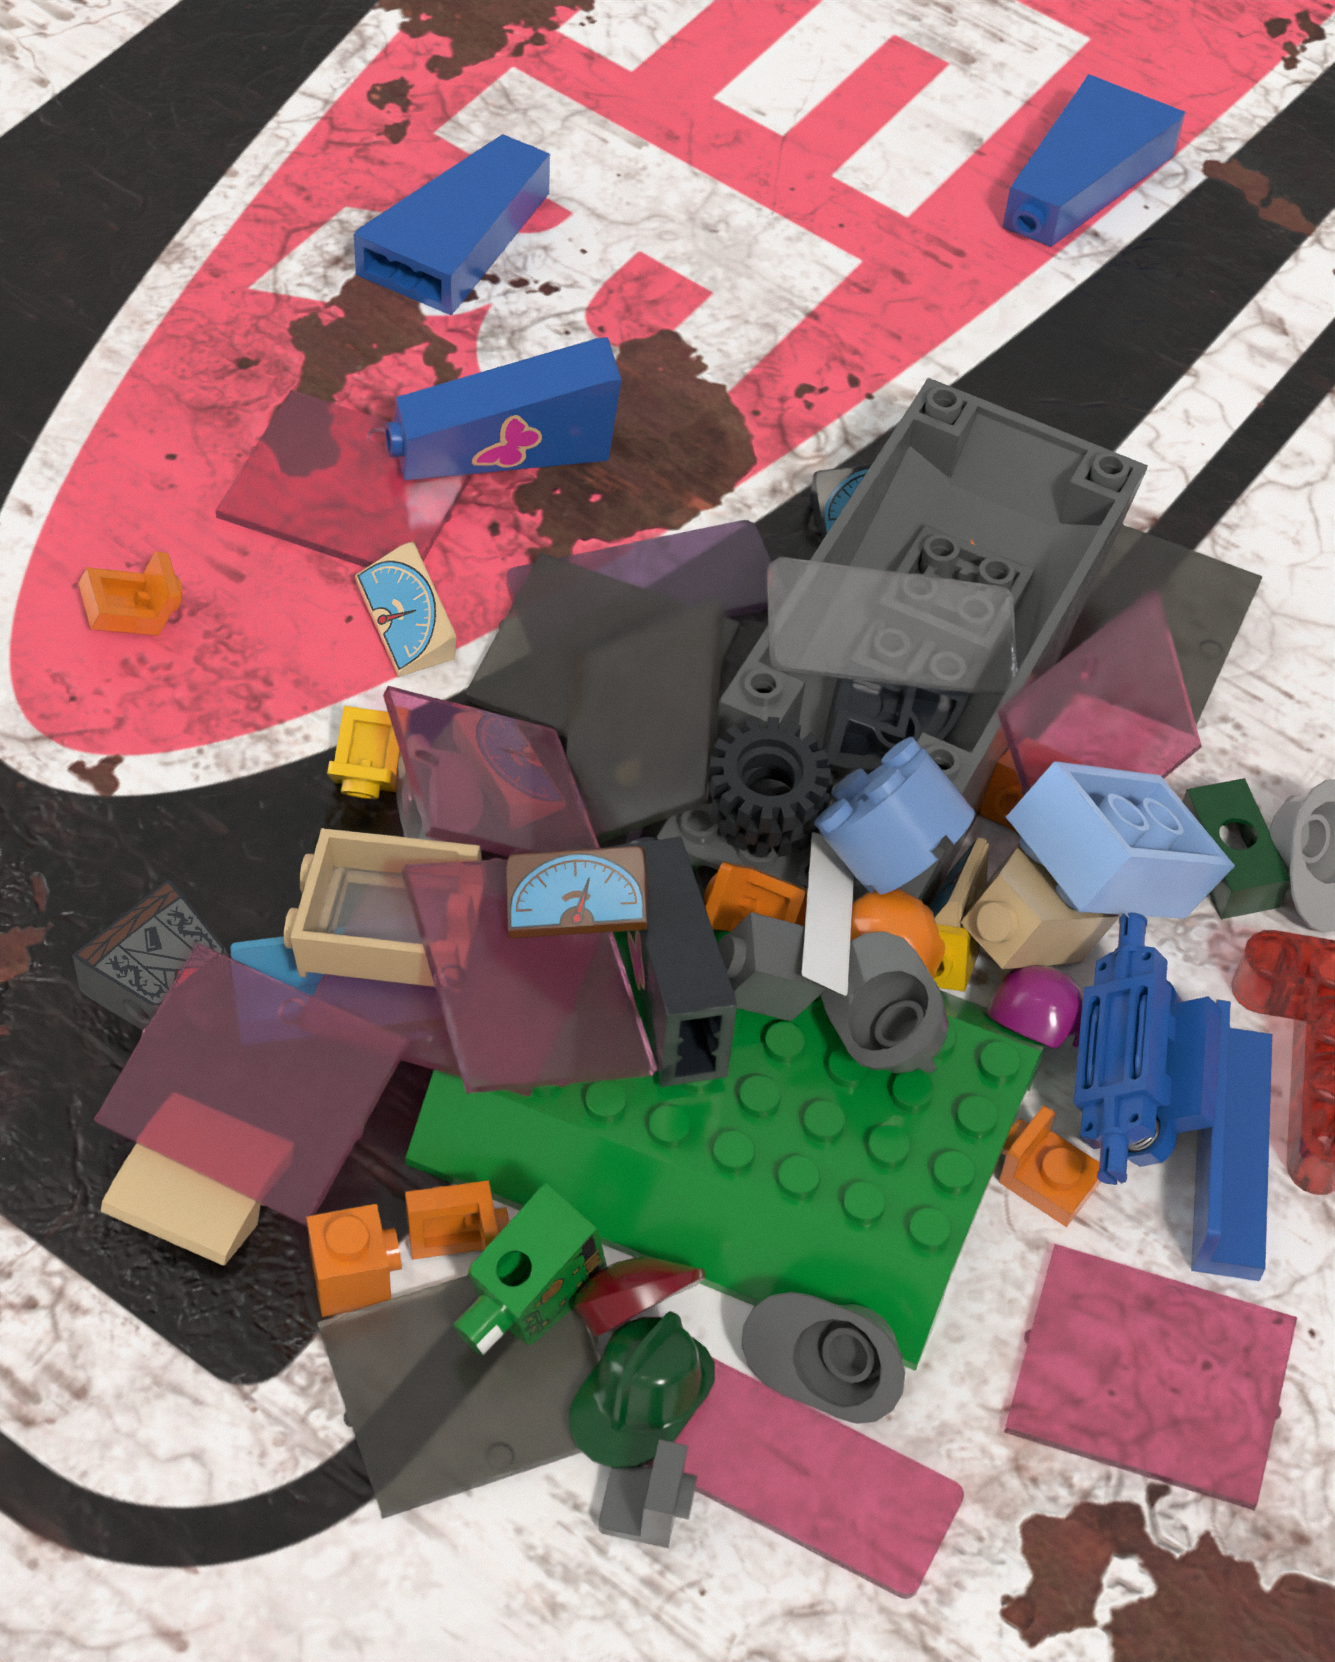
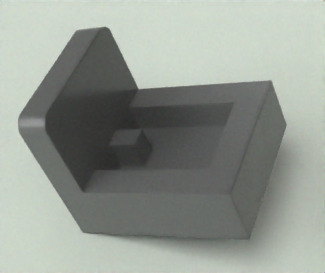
(645, 1500)

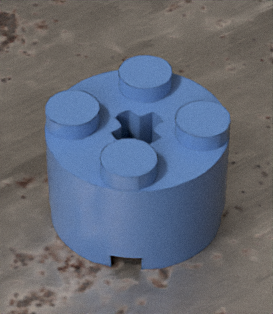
(894, 817)

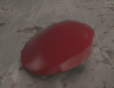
(630, 1289)

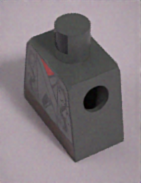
(141, 954)

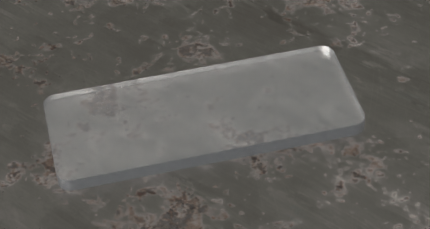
(890, 627)

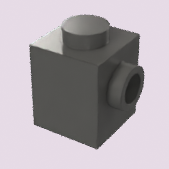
(766, 967)

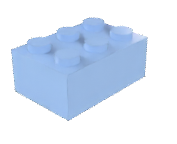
(1118, 842)

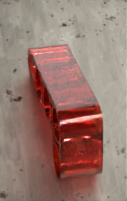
(1300, 993)

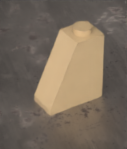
(1027, 922)

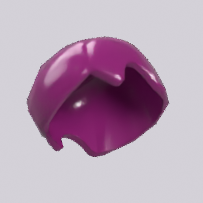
(1038, 1005)

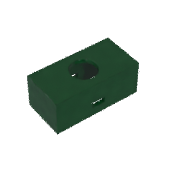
(1259, 873)

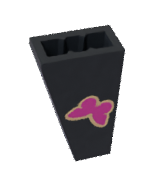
(681, 972)

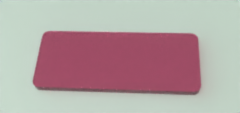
(819, 1482)

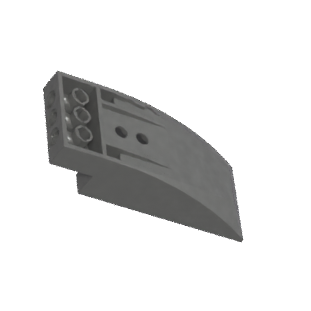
(1040, 526)

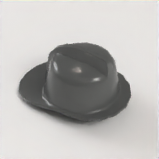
(891, 1008)
(825, 1355)

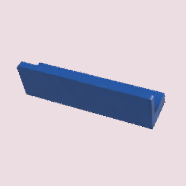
(1235, 1159)

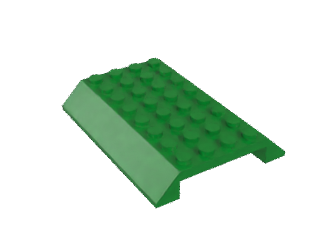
(769, 1177)

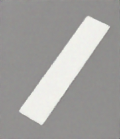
(827, 918)

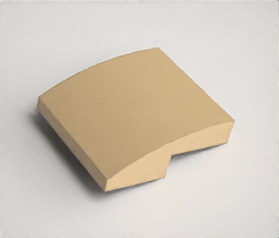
(180, 1206)

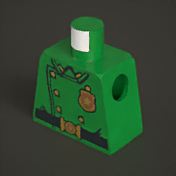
(530, 1272)

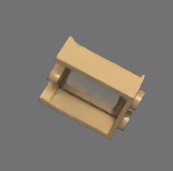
(358, 909)

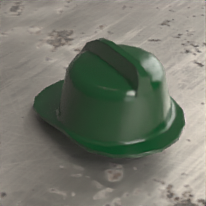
(640, 1392)

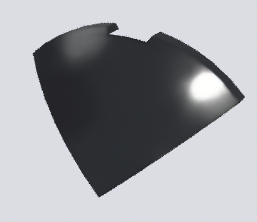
(876, 716)

